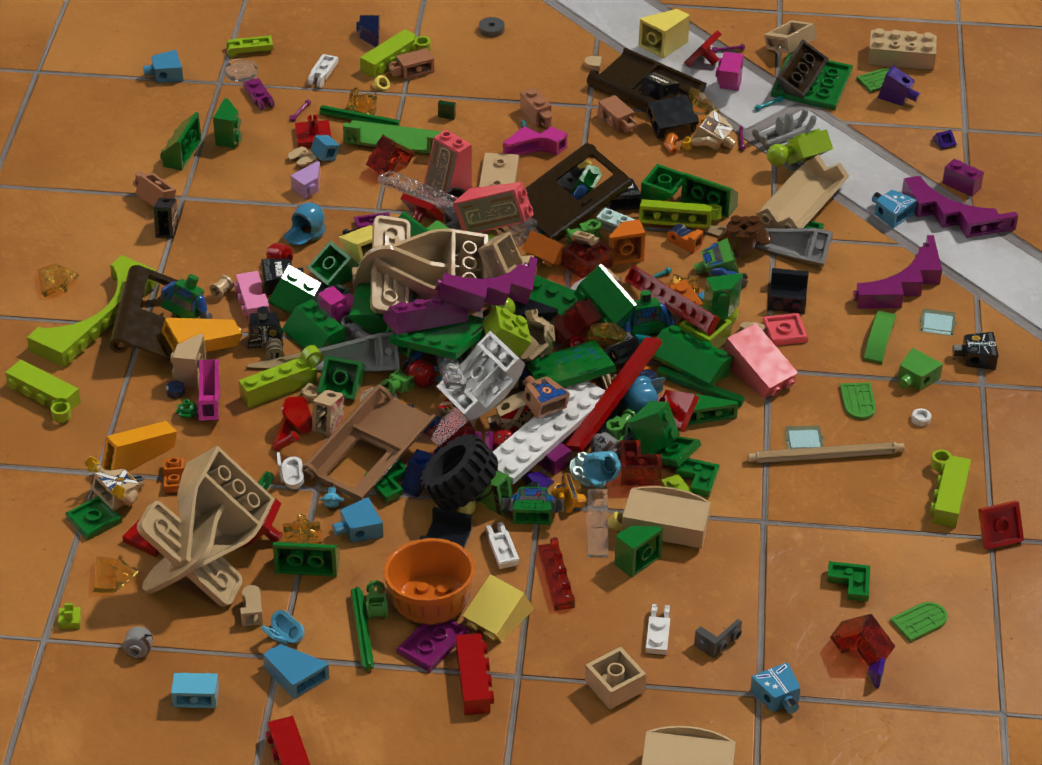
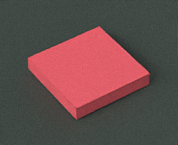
(785, 329)

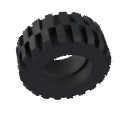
(459, 472)

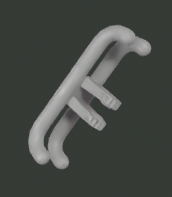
(784, 128)

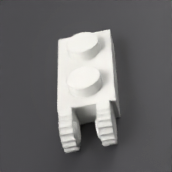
(322, 70)
(502, 546)
(658, 631)

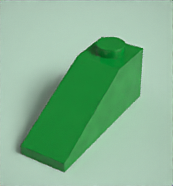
(713, 409)

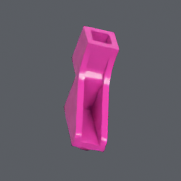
(529, 141)
(209, 390)

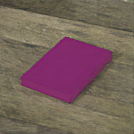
(431, 644)

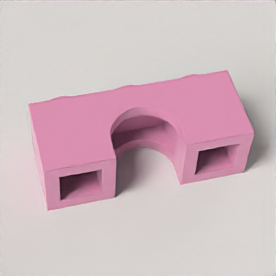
(250, 293)

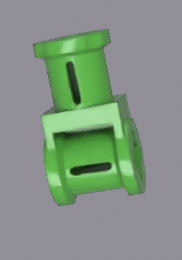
(586, 227)
(398, 382)
(619, 426)
(376, 601)

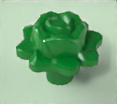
(187, 409)

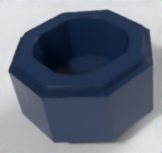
(175, 389)

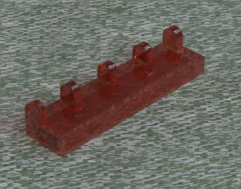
(556, 575)

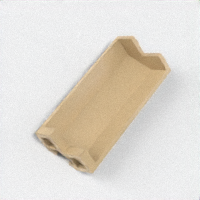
(802, 194)

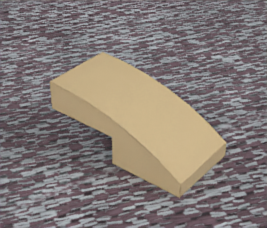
(585, 238)

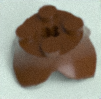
(744, 234)

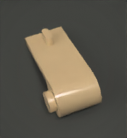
(533, 350)

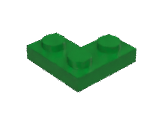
(702, 472)
(388, 487)
(855, 575)

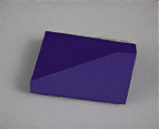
(944, 139)
(540, 478)
(876, 672)

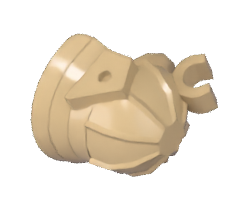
(540, 330)

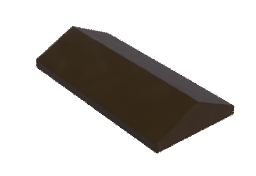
(801, 70)

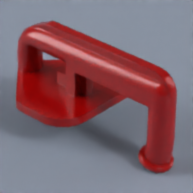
(295, 413)

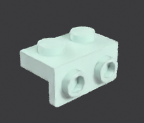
(611, 219)

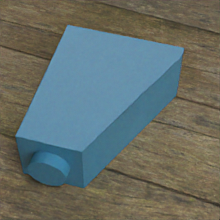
(295, 669)

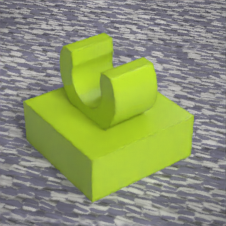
(69, 617)

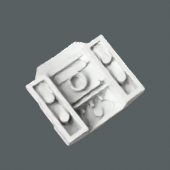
(489, 377)

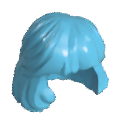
(601, 468)

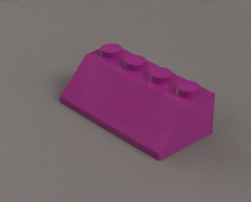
(424, 315)

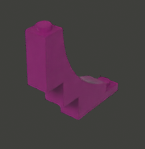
(971, 219)
(909, 282)
(474, 292)

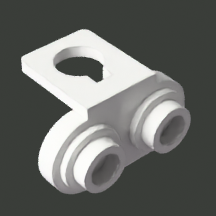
(291, 471)

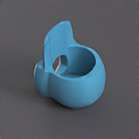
(306, 215)
(642, 392)

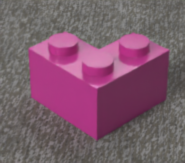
(730, 71)
(335, 303)

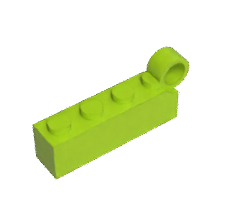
(376, 61)
(679, 213)
(281, 378)
(44, 389)
(952, 487)

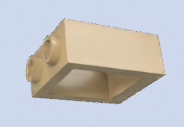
(789, 36)
(500, 250)

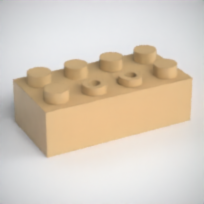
(902, 49)
(676, 511)
(687, 747)

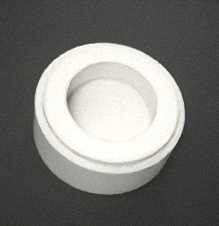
(921, 417)

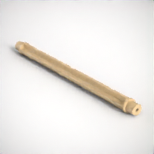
(826, 452)

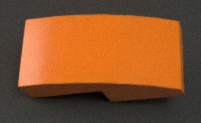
(172, 474)

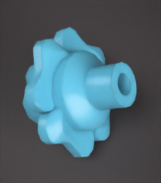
(331, 499)

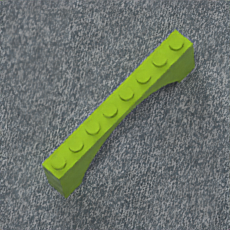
(68, 341)

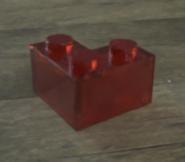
(388, 154)
(583, 260)
(575, 321)
(449, 428)
(638, 467)
(864, 636)

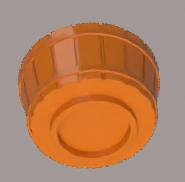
(430, 580)

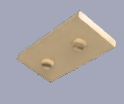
(499, 169)

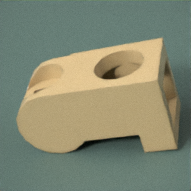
(252, 611)

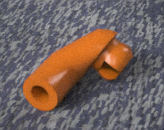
(669, 143)

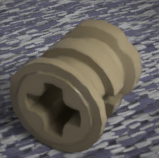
(274, 349)

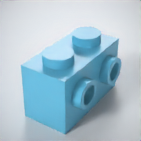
(195, 690)

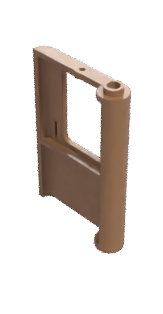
(379, 422)

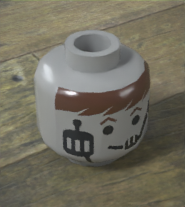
(604, 442)
(138, 642)

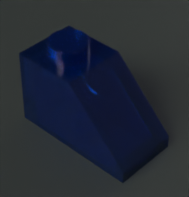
(369, 29)
(411, 480)

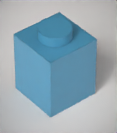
(324, 147)

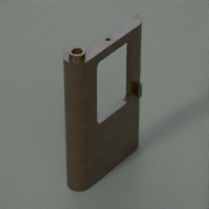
(627, 73)
(557, 208)
(138, 326)

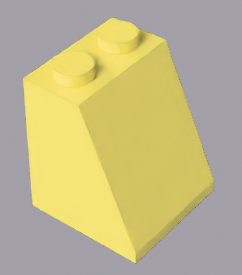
(664, 32)
(357, 242)
(497, 609)

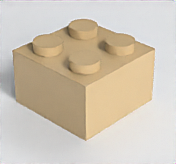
(615, 677)

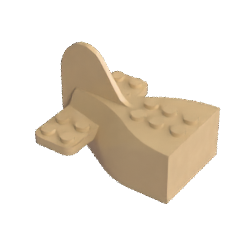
(415, 261)
(216, 514)

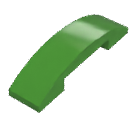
(879, 337)

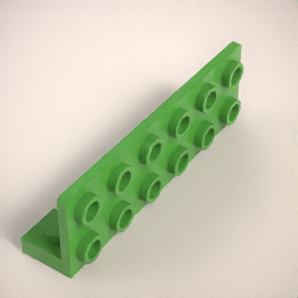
(369, 133)

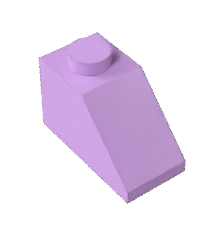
(307, 180)

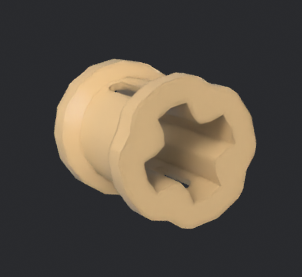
(219, 288)

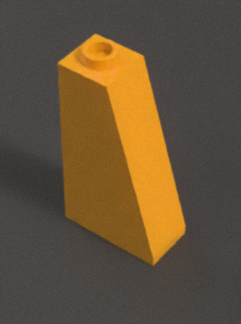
(217, 332)
(137, 446)

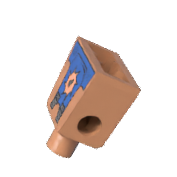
(544, 396)

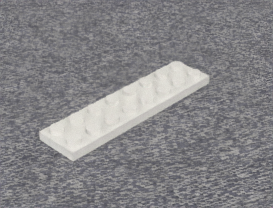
(542, 435)

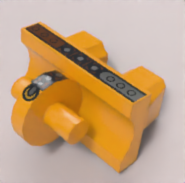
(569, 493)

